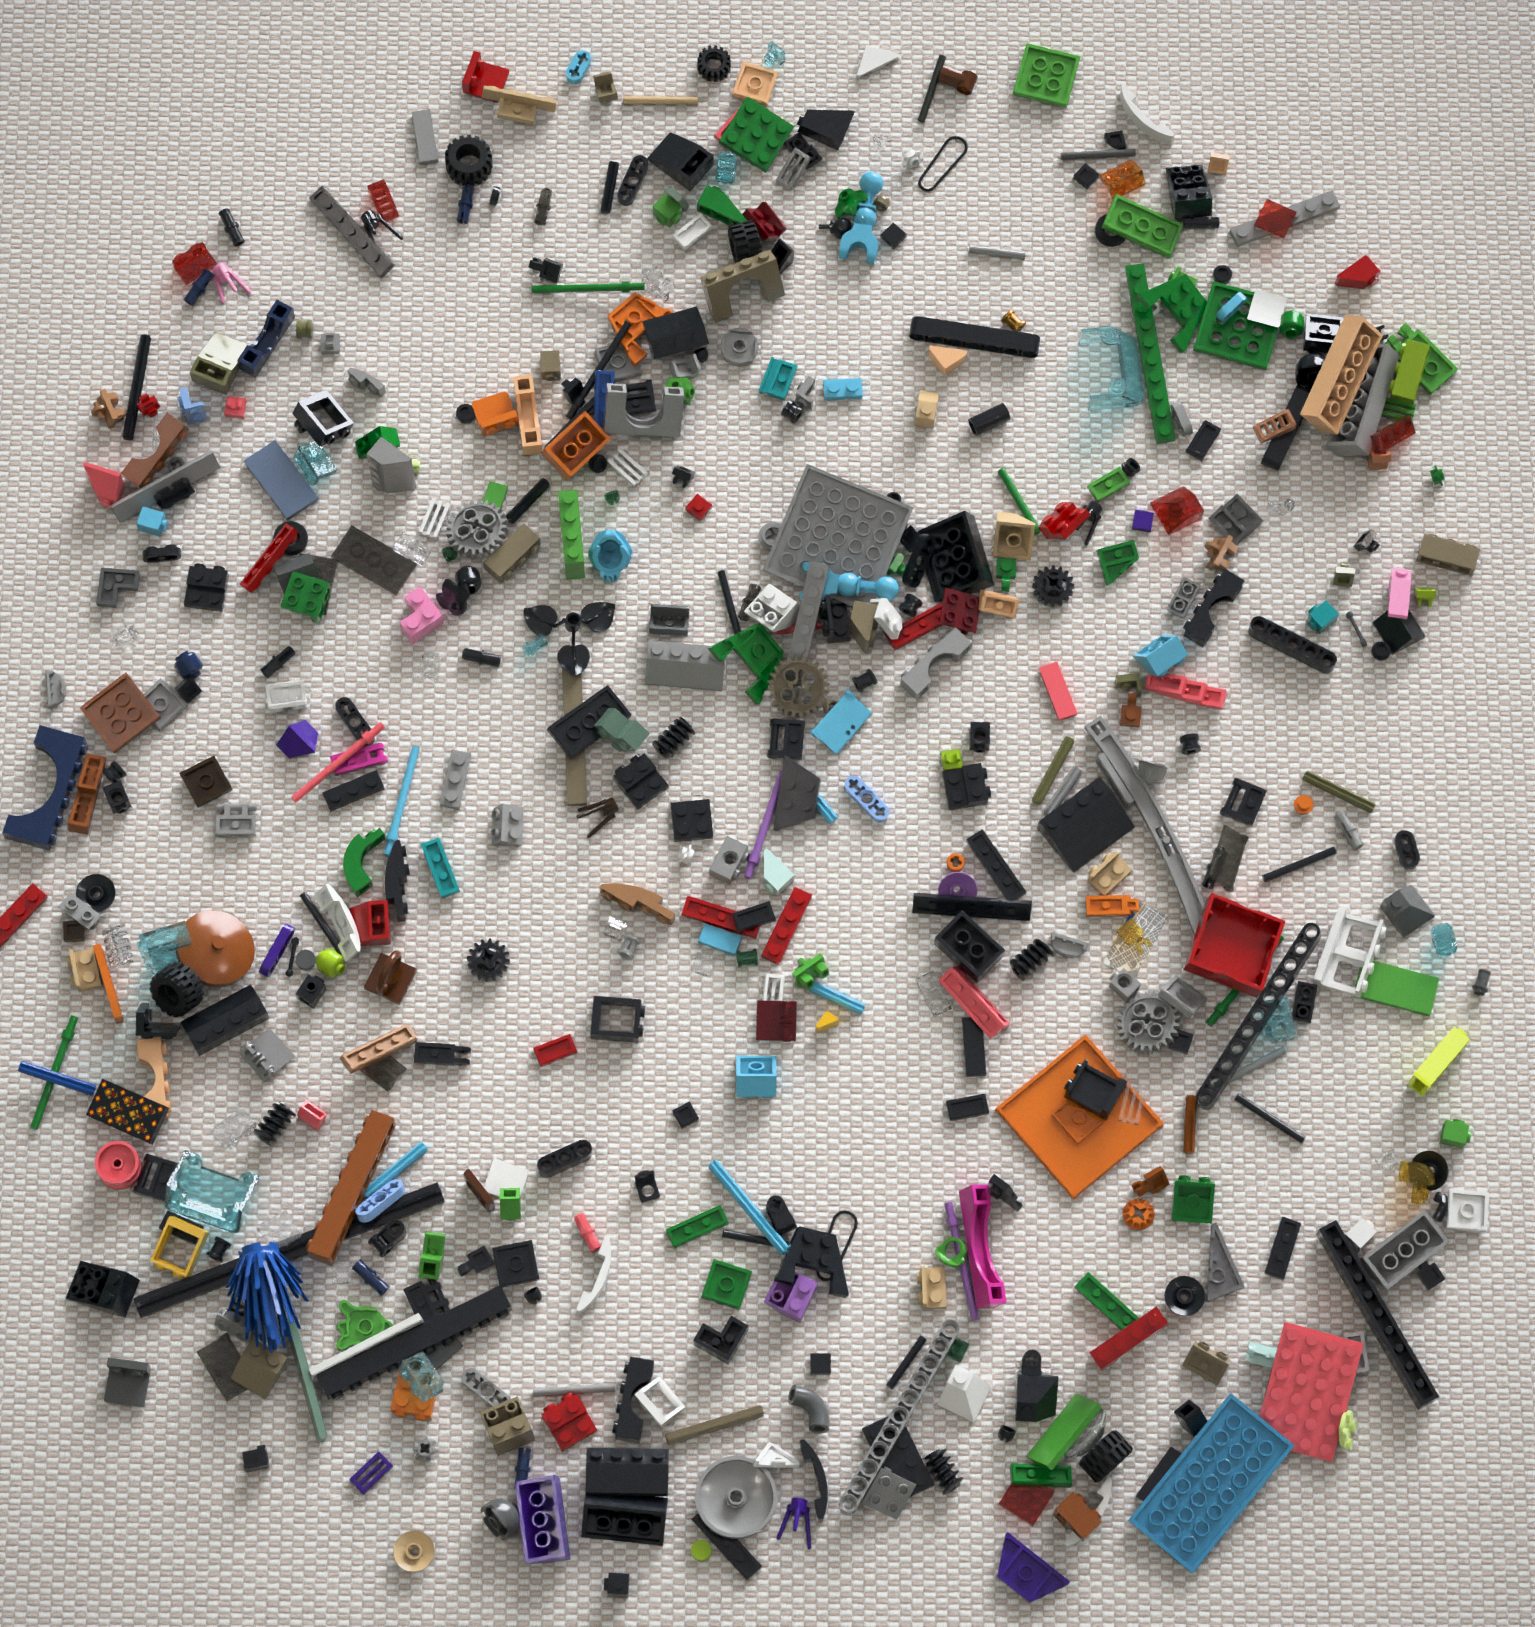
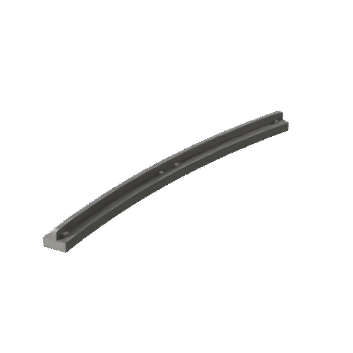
(1153, 817)

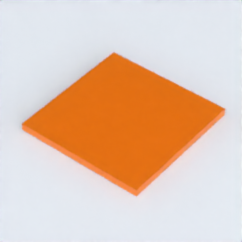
(1066, 1137)

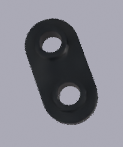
(167, 553)
(1407, 850)

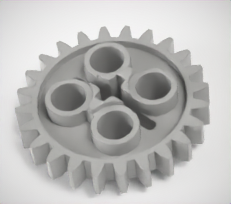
(477, 528)
(1145, 1039)

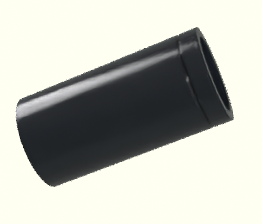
(989, 419)

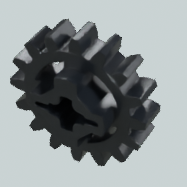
(1053, 594)
(480, 962)

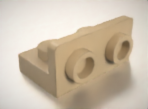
(1108, 874)
(85, 970)
(932, 1287)

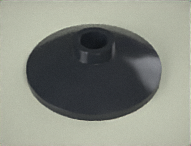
(93, 884)
(1439, 1164)
(1189, 1287)

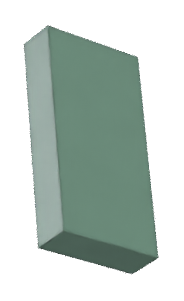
(677, 197)

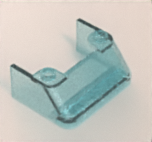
(1124, 391)

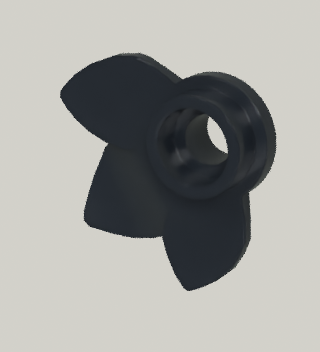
(453, 595)

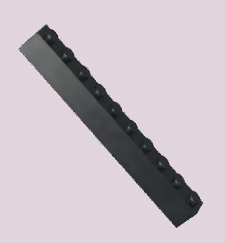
(1377, 1315)
(423, 1337)

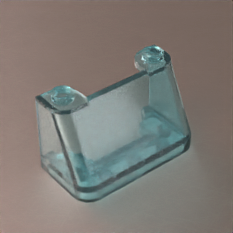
(208, 1194)

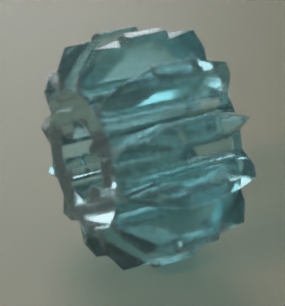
(726, 167)
(1443, 940)

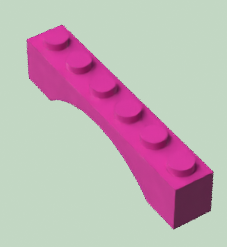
(987, 1284)

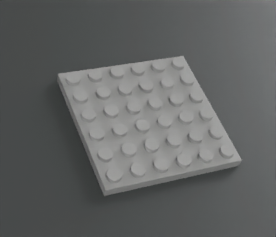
(837, 526)

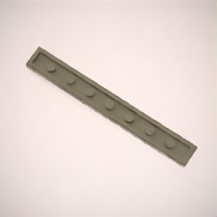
(575, 767)

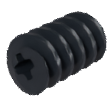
(673, 737)
(1029, 958)
(273, 1123)
(943, 1471)

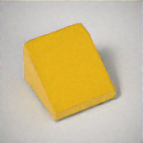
(827, 1021)

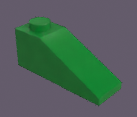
(718, 206)

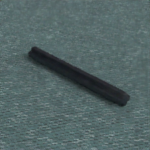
(136, 387)

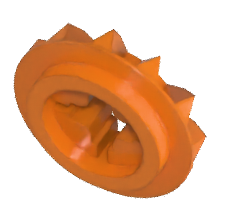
(1137, 1223)

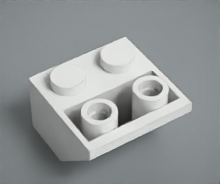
(773, 609)

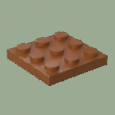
(120, 712)

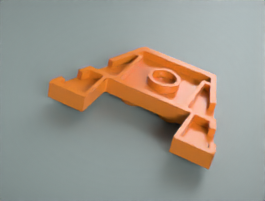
(635, 310)

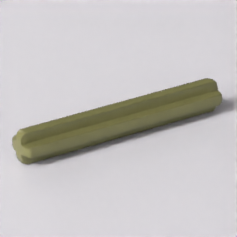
(1053, 770)
(1338, 791)

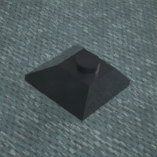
(1035, 1397)

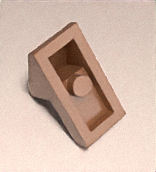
(1378, 461)

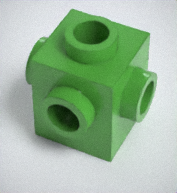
(688, 388)

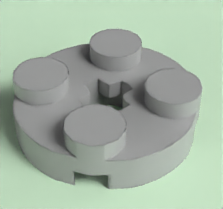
(743, 356)

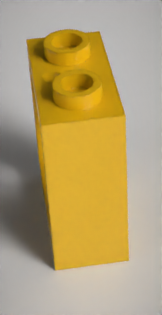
(162, 1242)

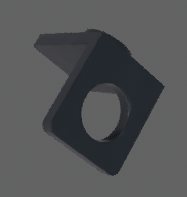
(643, 1179)

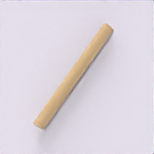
(660, 100)

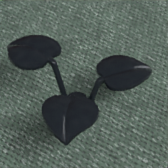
(571, 658)

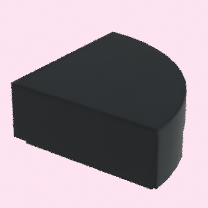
(1115, 139)

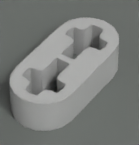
(1181, 419)

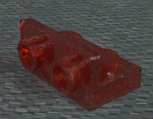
(193, 262)

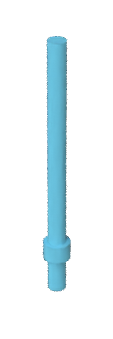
(392, 836)

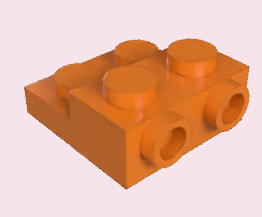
(405, 1403)

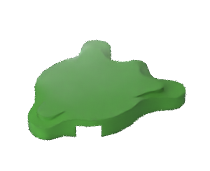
(359, 1324)

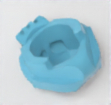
(610, 554)

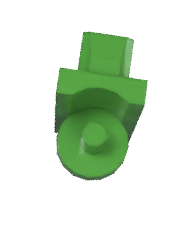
(808, 970)

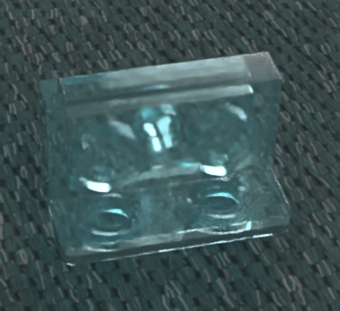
(314, 462)

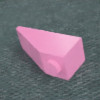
(1399, 593)

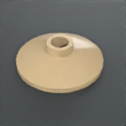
(414, 1540)

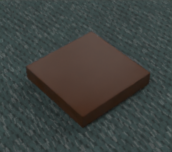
(479, 1191)

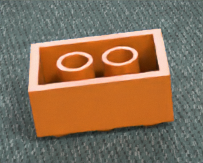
(575, 445)

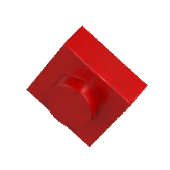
(698, 507)

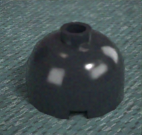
(1308, 369)

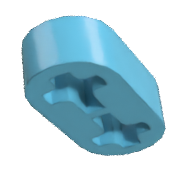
(574, 65)
(1231, 307)

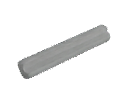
(1063, 790)

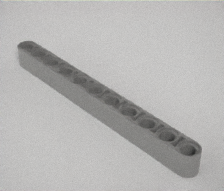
(900, 1407)

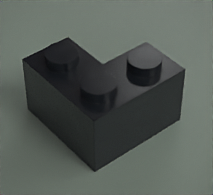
(722, 1344)

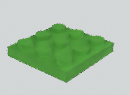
(1046, 75)

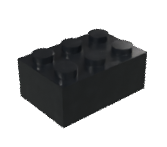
(969, 946)

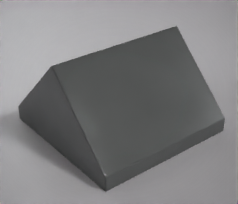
(302, 564)

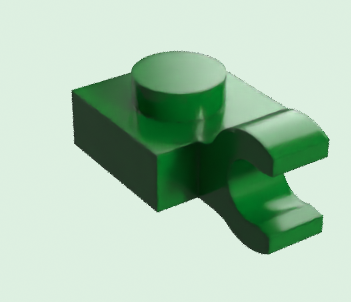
(1005, 570)

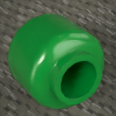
(1291, 324)

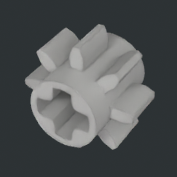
(424, 1455)

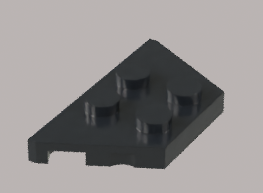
(796, 795)

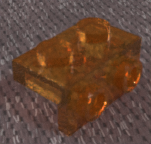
(1123, 178)

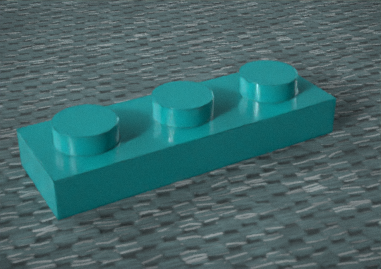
(440, 868)

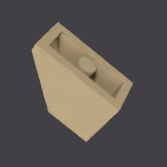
(926, 409)

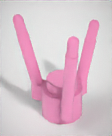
(223, 274)

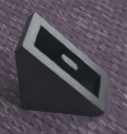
(784, 255)

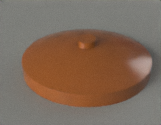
(220, 948)

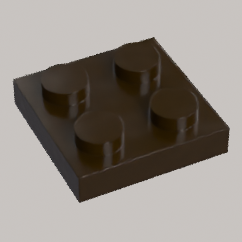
(205, 781)

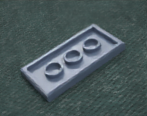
(281, 480)

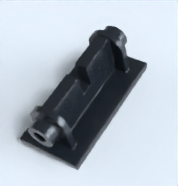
(167, 498)

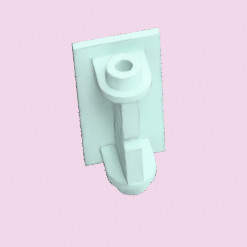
(1260, 1355)

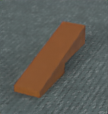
(87, 794)

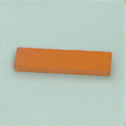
(108, 983)

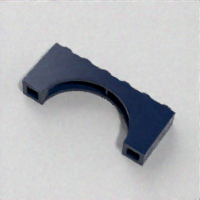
(41, 825)

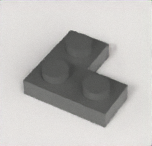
(112, 581)

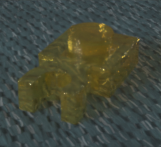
(1132, 934)

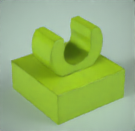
(1424, 593)
(951, 760)

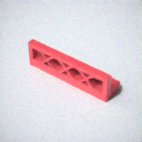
(974, 1001)

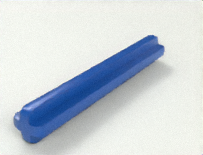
(57, 1078)

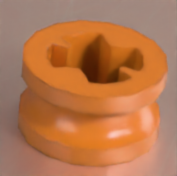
(960, 860)

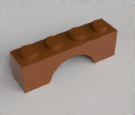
(170, 433)

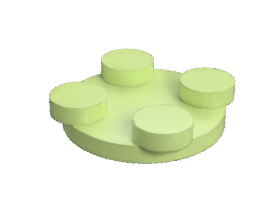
(1346, 1428)

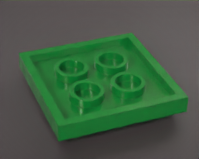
(756, 134)

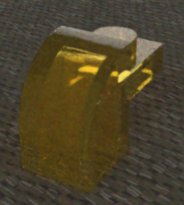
(1420, 1176)

